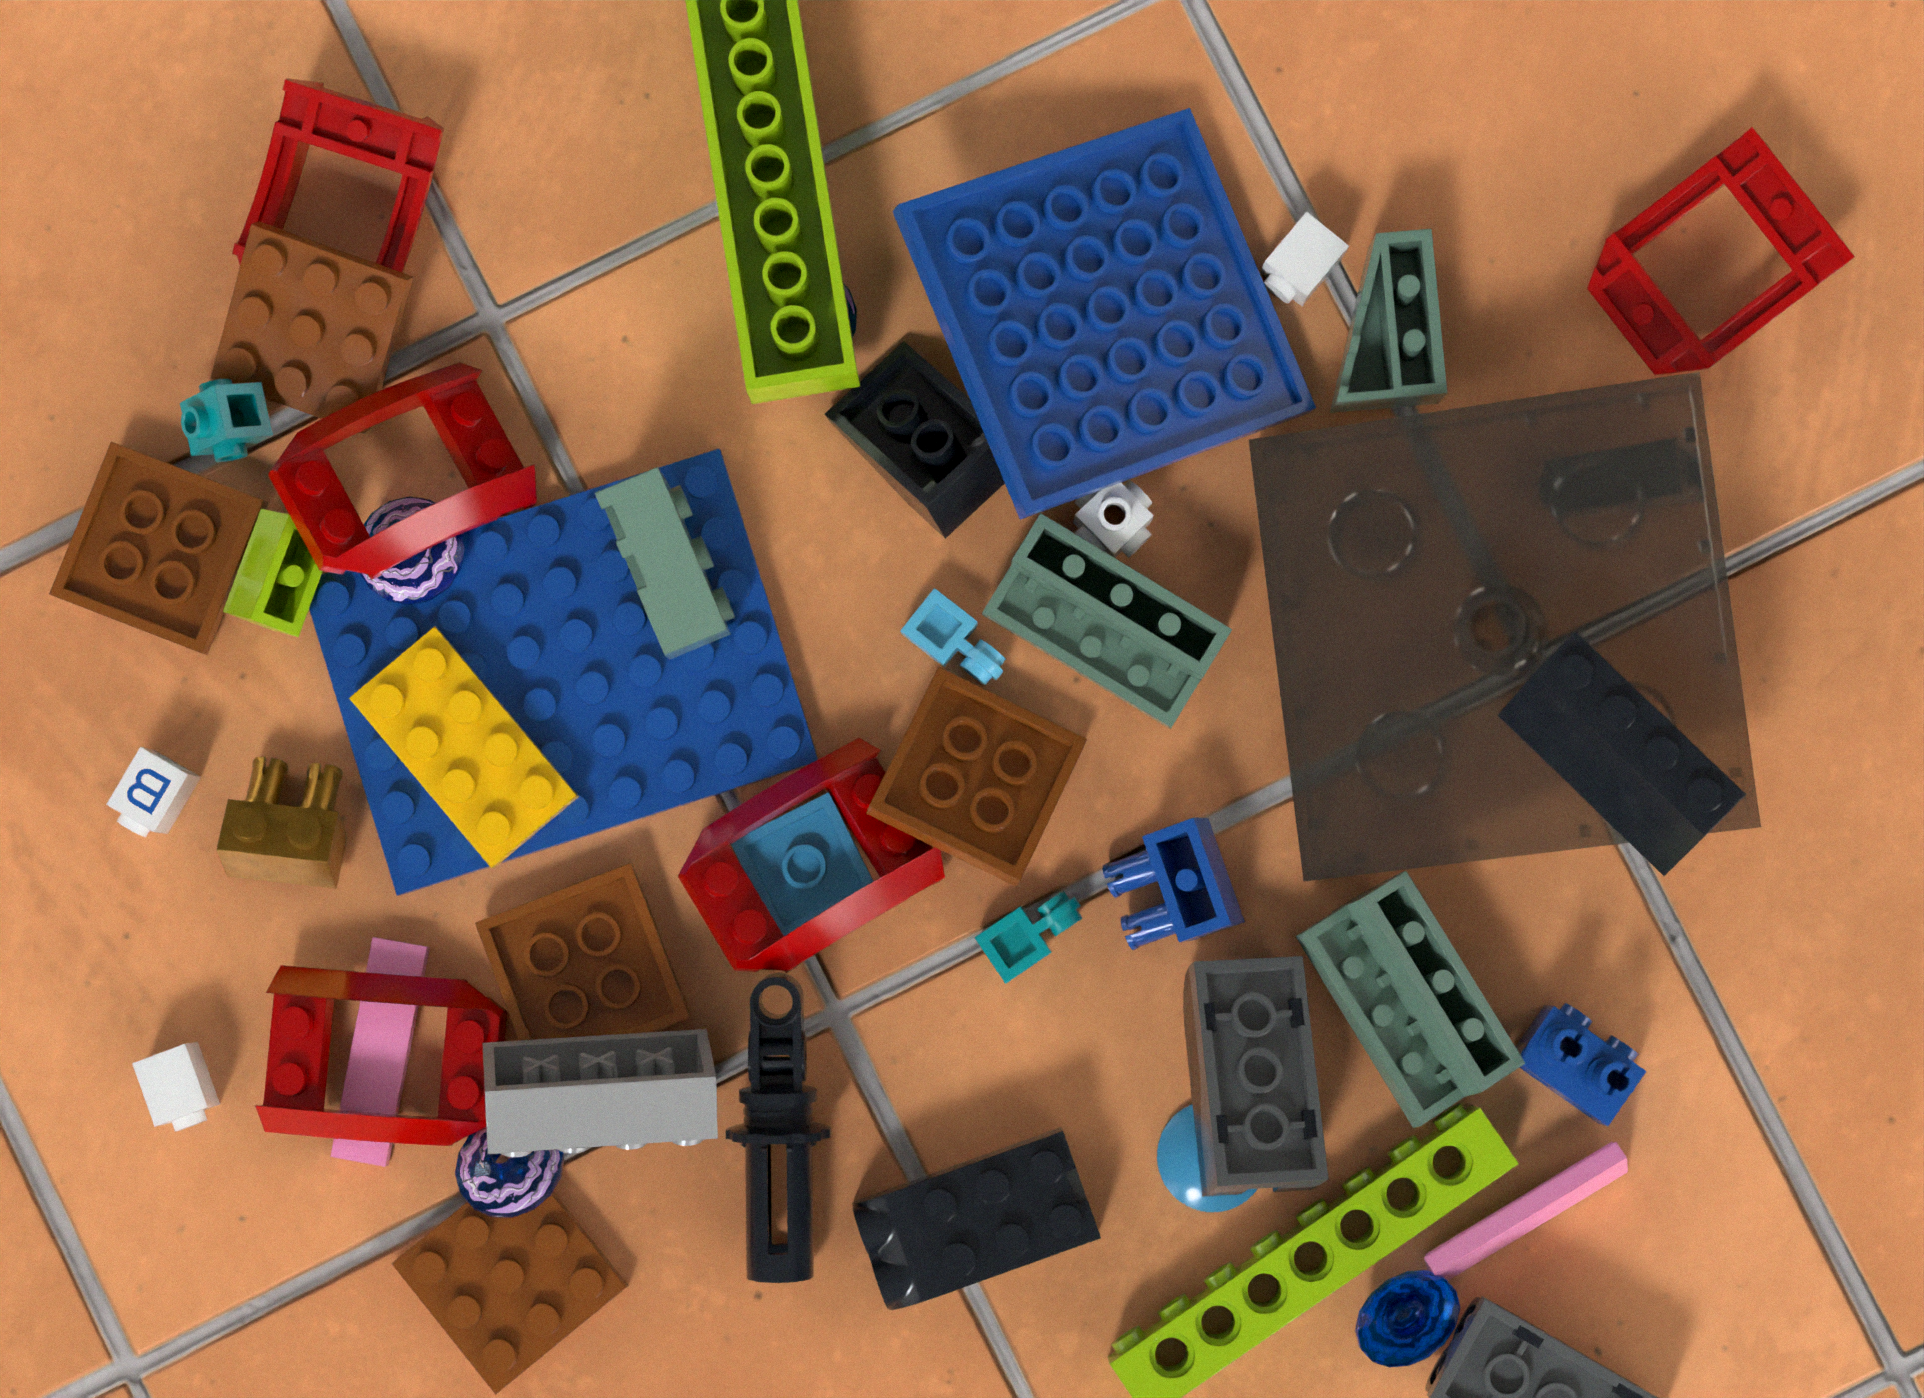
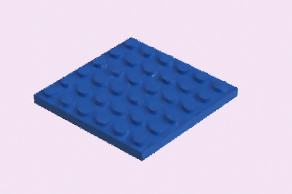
(1103, 311)

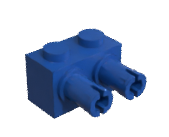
(1191, 881)
(1579, 1064)

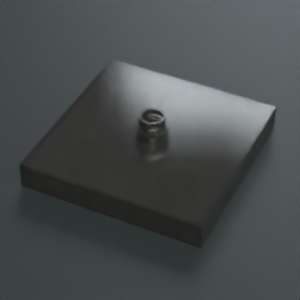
(1441, 566)

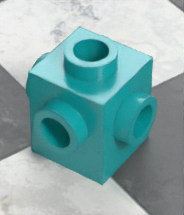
(225, 419)

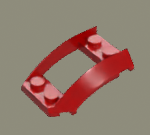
(355, 130)
(1779, 211)
(471, 436)
(734, 906)
(302, 1047)

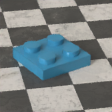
(802, 862)

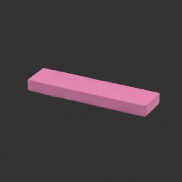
(380, 1050)
(1527, 1212)

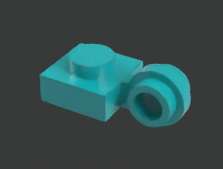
(1017, 943)

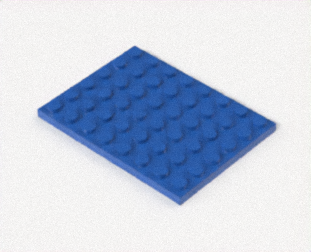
(573, 658)

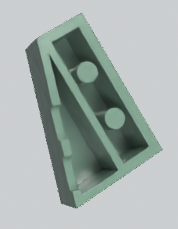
(1395, 329)
(666, 562)

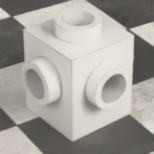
(1118, 538)

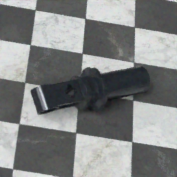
(778, 1112)

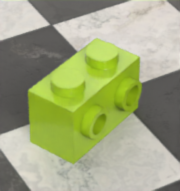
(274, 576)

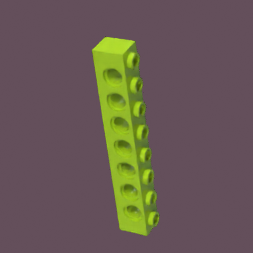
(1482, 1161)

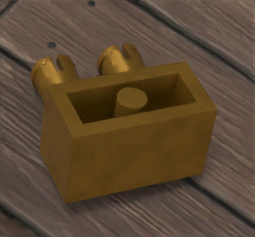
(284, 841)

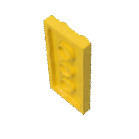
(464, 747)

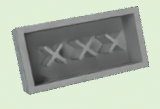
(599, 1092)

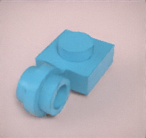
(942, 630)

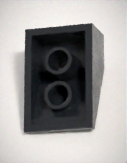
(920, 438)

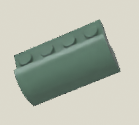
(1106, 621)
(1410, 999)

